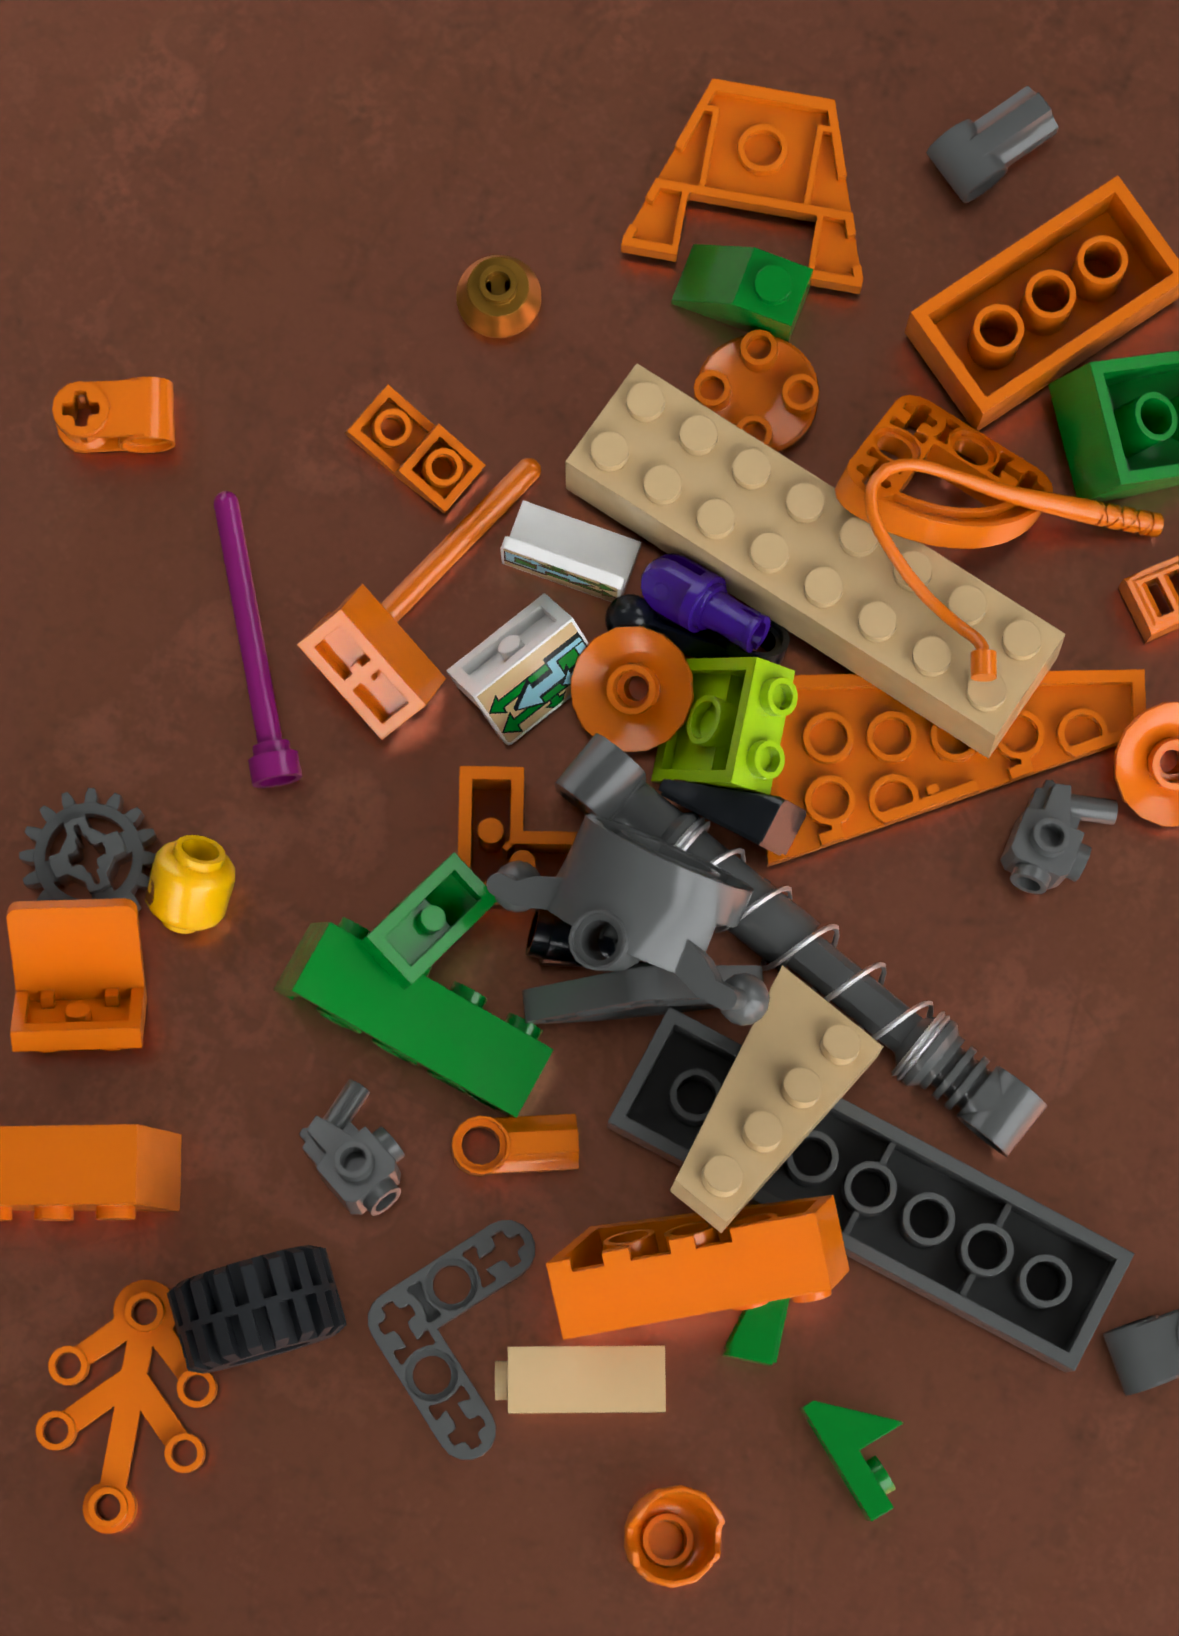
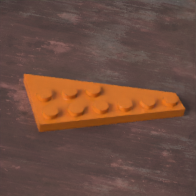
(872, 761)

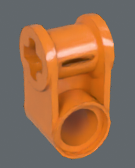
(124, 415)

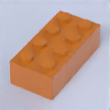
(1045, 303)

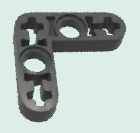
(433, 1314)

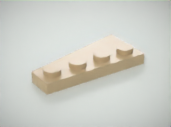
(774, 1096)

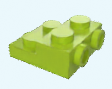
(731, 726)

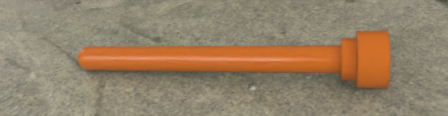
(462, 538)

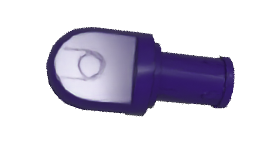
(700, 601)

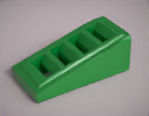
(758, 1333)

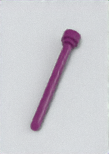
(272, 758)

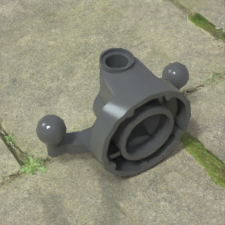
(651, 902)

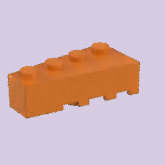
(88, 1169)
(686, 1268)

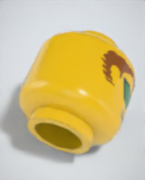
(190, 884)

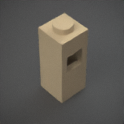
(582, 1379)

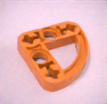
(939, 440)

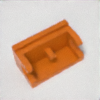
(372, 662)

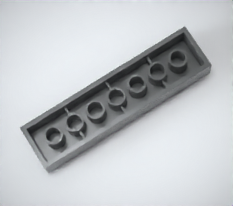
(899, 1204)

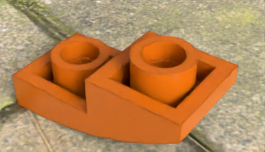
(415, 449)

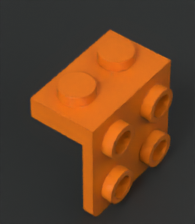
(76, 975)

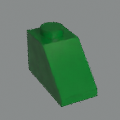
(744, 288)

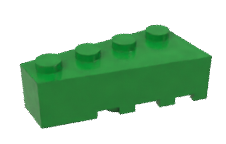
(422, 1024)

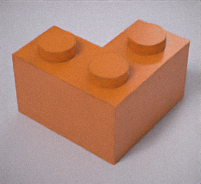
(493, 824)

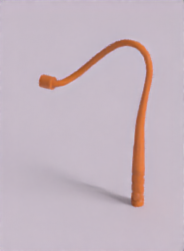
(1078, 509)

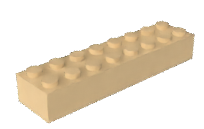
(806, 560)

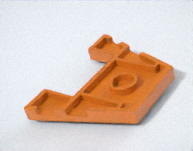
(758, 155)

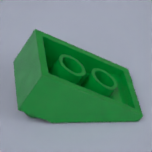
(1120, 425)

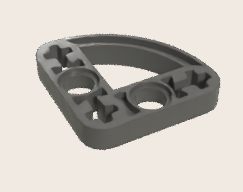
(618, 995)

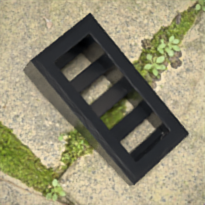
(755, 816)

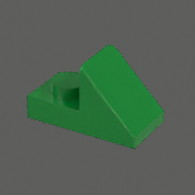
(428, 921)
(842, 1436)

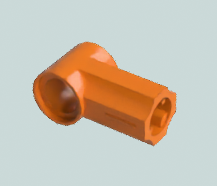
(524, 1144)

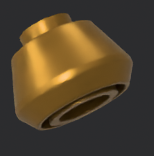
(498, 312)

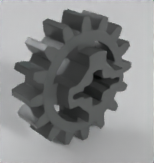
(119, 849)

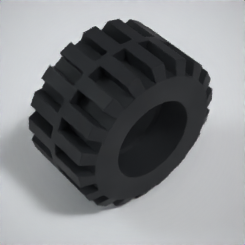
(256, 1308)

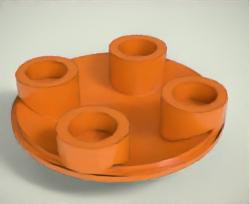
(761, 388)

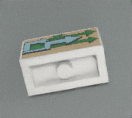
(570, 552)
(522, 668)

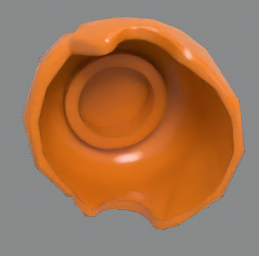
(673, 1535)

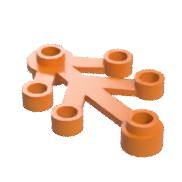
(130, 1394)

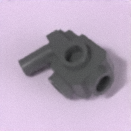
(1046, 839)
(354, 1163)

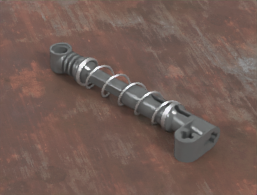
(782, 933)

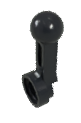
(634, 611)

